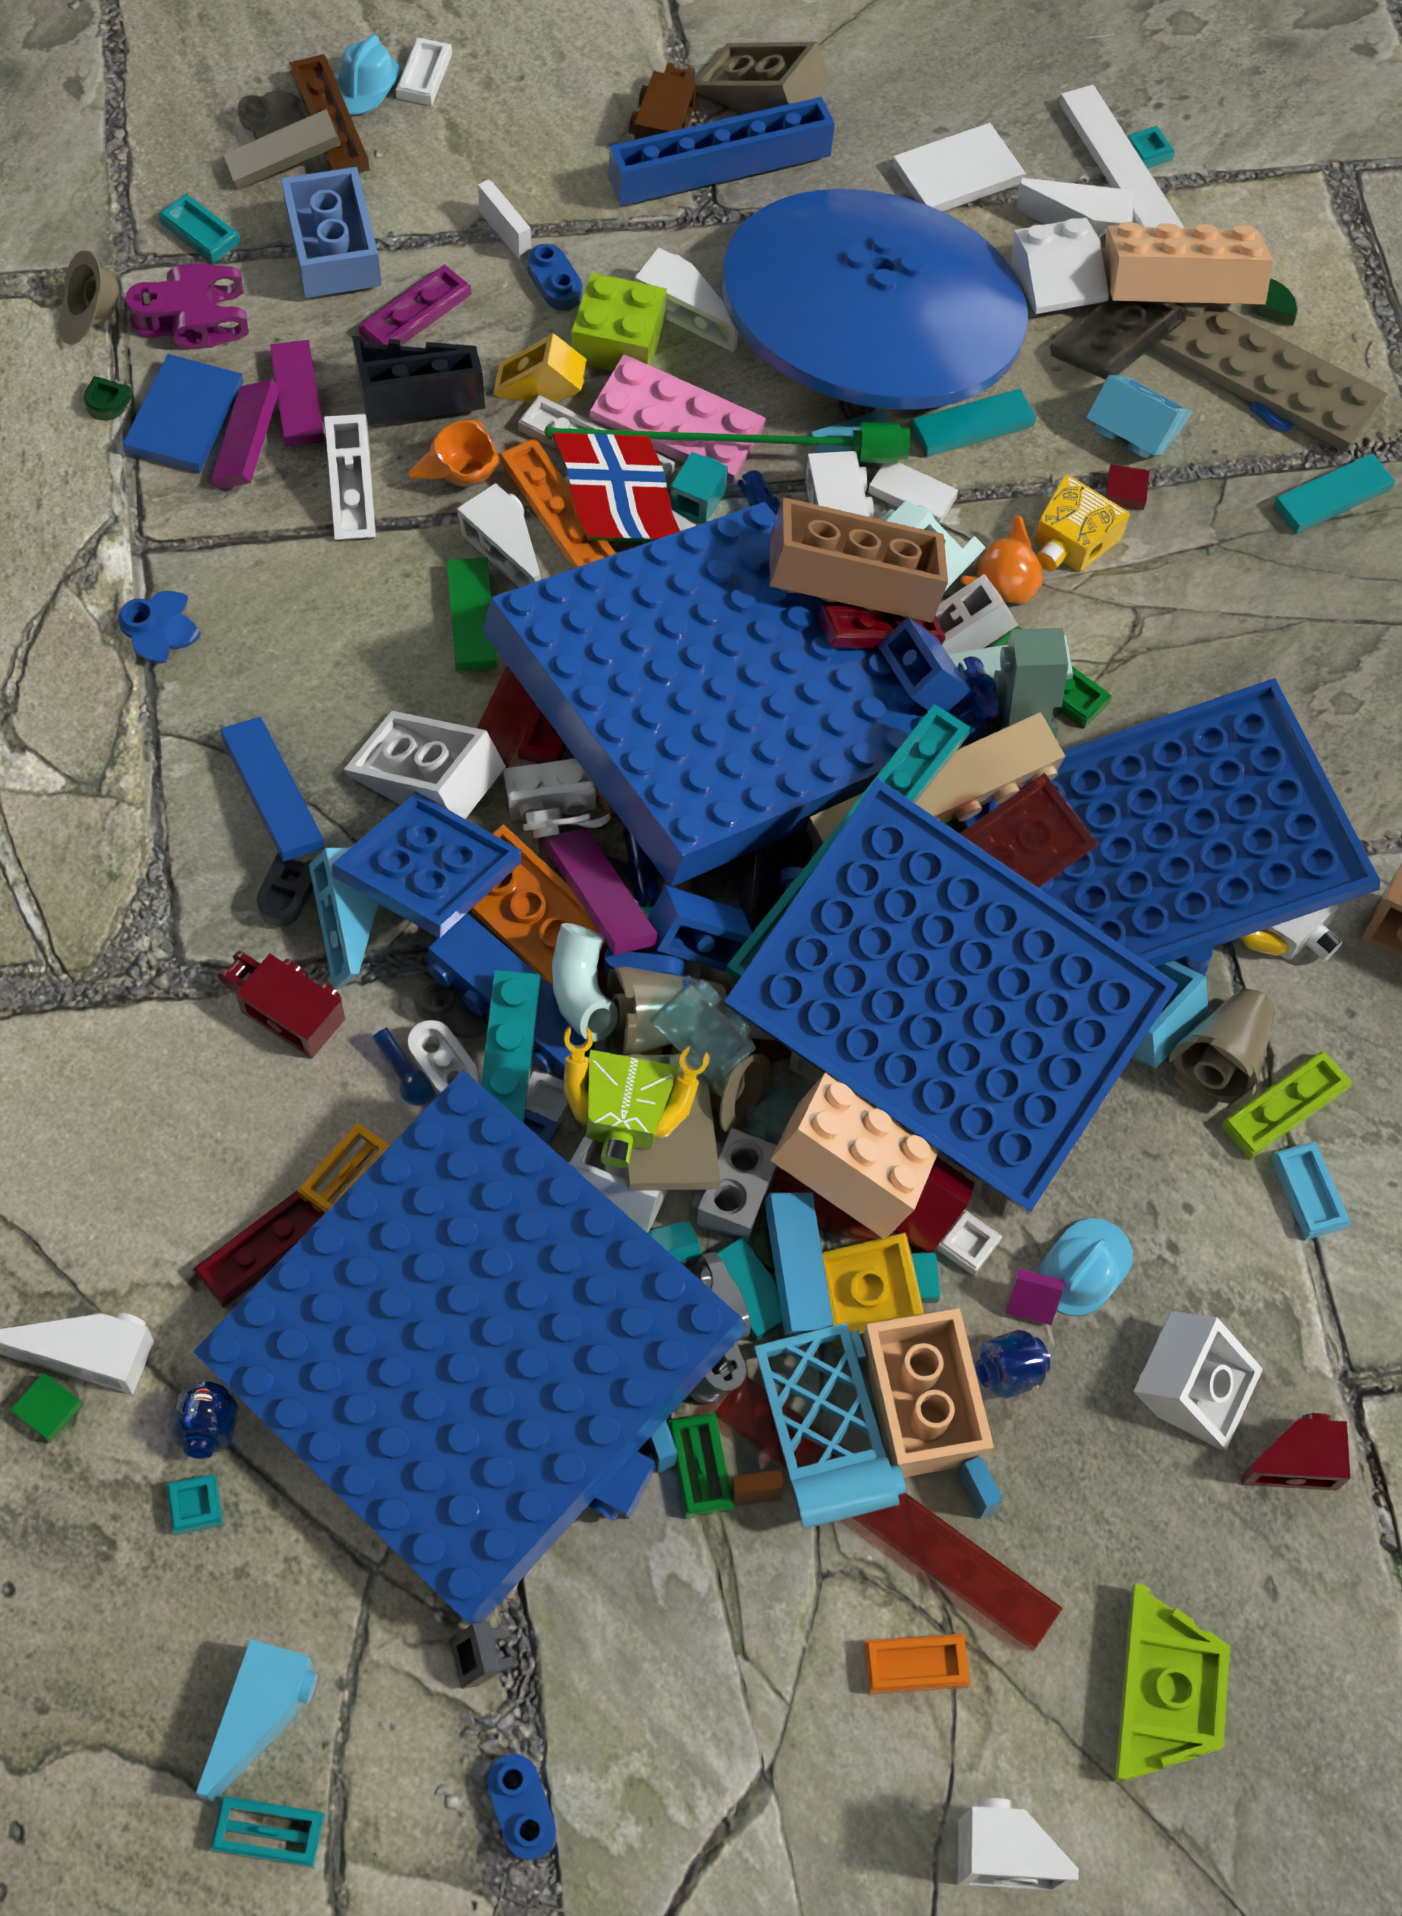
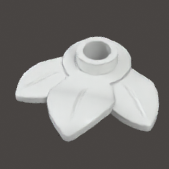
(546, 822)

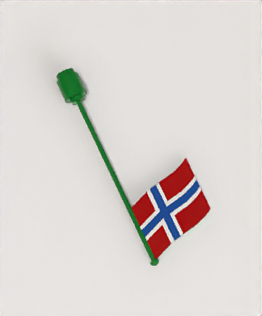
(623, 488)

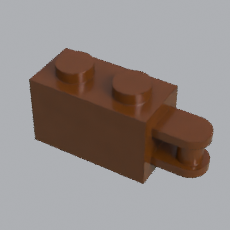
(665, 103)

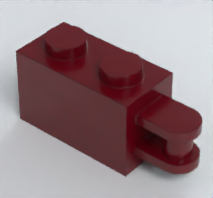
(285, 1000)

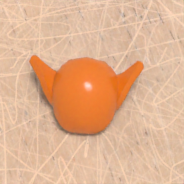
(459, 455)
(1010, 566)

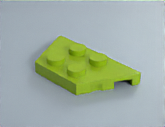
(1170, 1689)

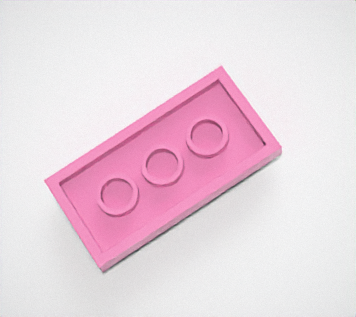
(652, 400)

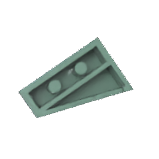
(1031, 676)

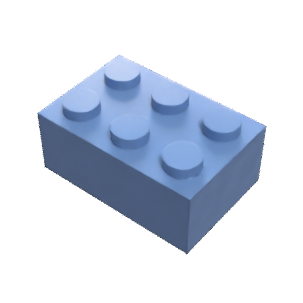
(331, 232)

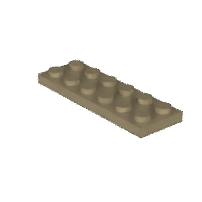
(1272, 372)

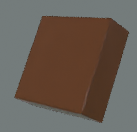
(757, 1487)

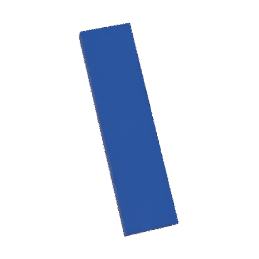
(272, 789)

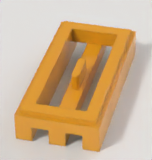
(321, 1202)

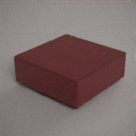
(1127, 486)

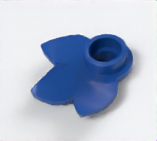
(162, 627)

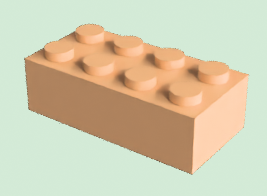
(1187, 264)

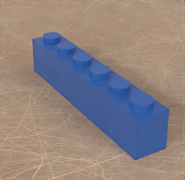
(720, 150)

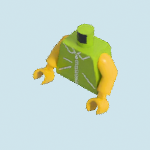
(627, 1098)

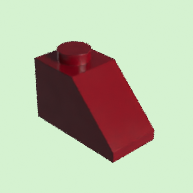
(1305, 1456)

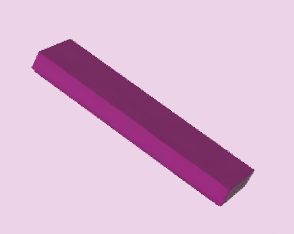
(601, 891)

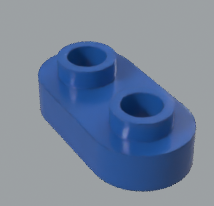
(549, 271)
(521, 1806)

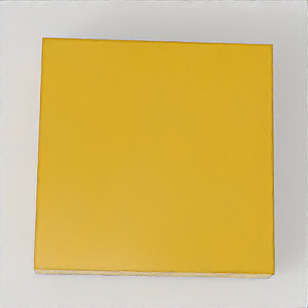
(872, 1283)

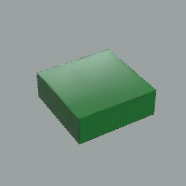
(46, 1407)

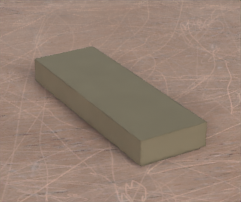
(282, 149)

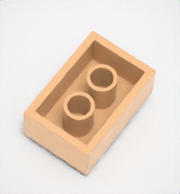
(855, 1156)
(926, 1392)

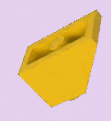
(542, 369)

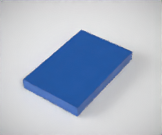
(183, 413)

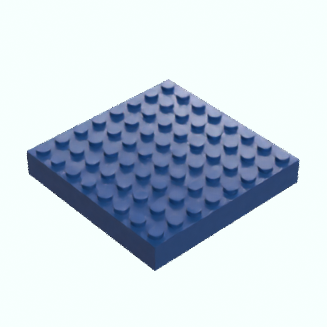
(702, 691)
(470, 1346)

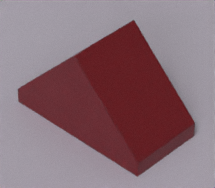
(938, 1207)

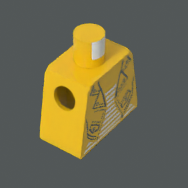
(1078, 526)

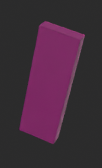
(416, 308)
(297, 393)
(245, 434)

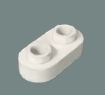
(446, 1061)

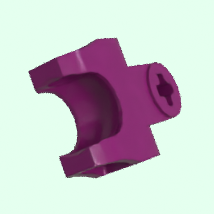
(187, 306)

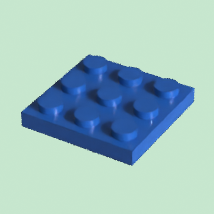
(427, 864)

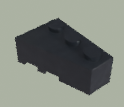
(417, 381)

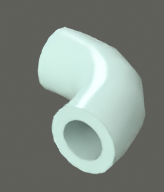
(577, 983)

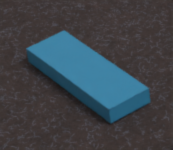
(798, 1262)

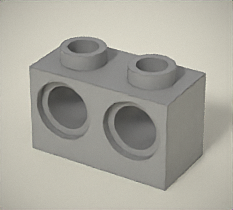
(743, 1187)

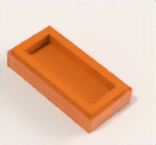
(916, 1664)

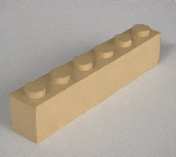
(973, 776)

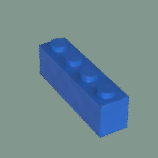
(467, 962)

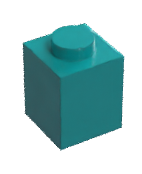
(698, 487)

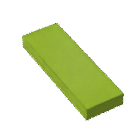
(1286, 1104)

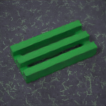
(707, 1505)

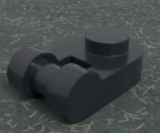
(281, 900)

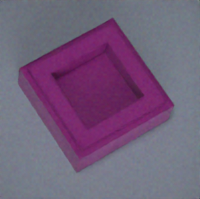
(1035, 1296)

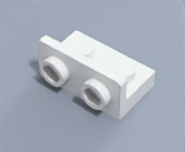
(549, 787)

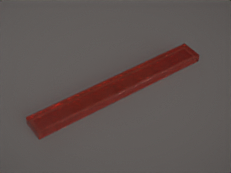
(911, 1530)

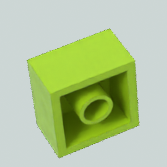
(618, 320)

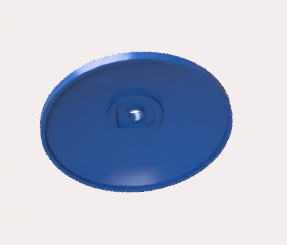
(874, 299)

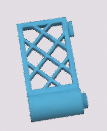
(841, 1485)

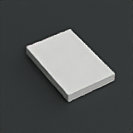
(959, 168)

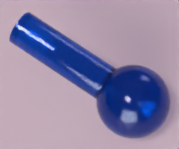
(414, 1084)

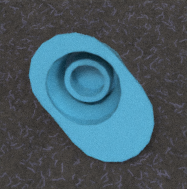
(366, 75)
(1092, 1262)

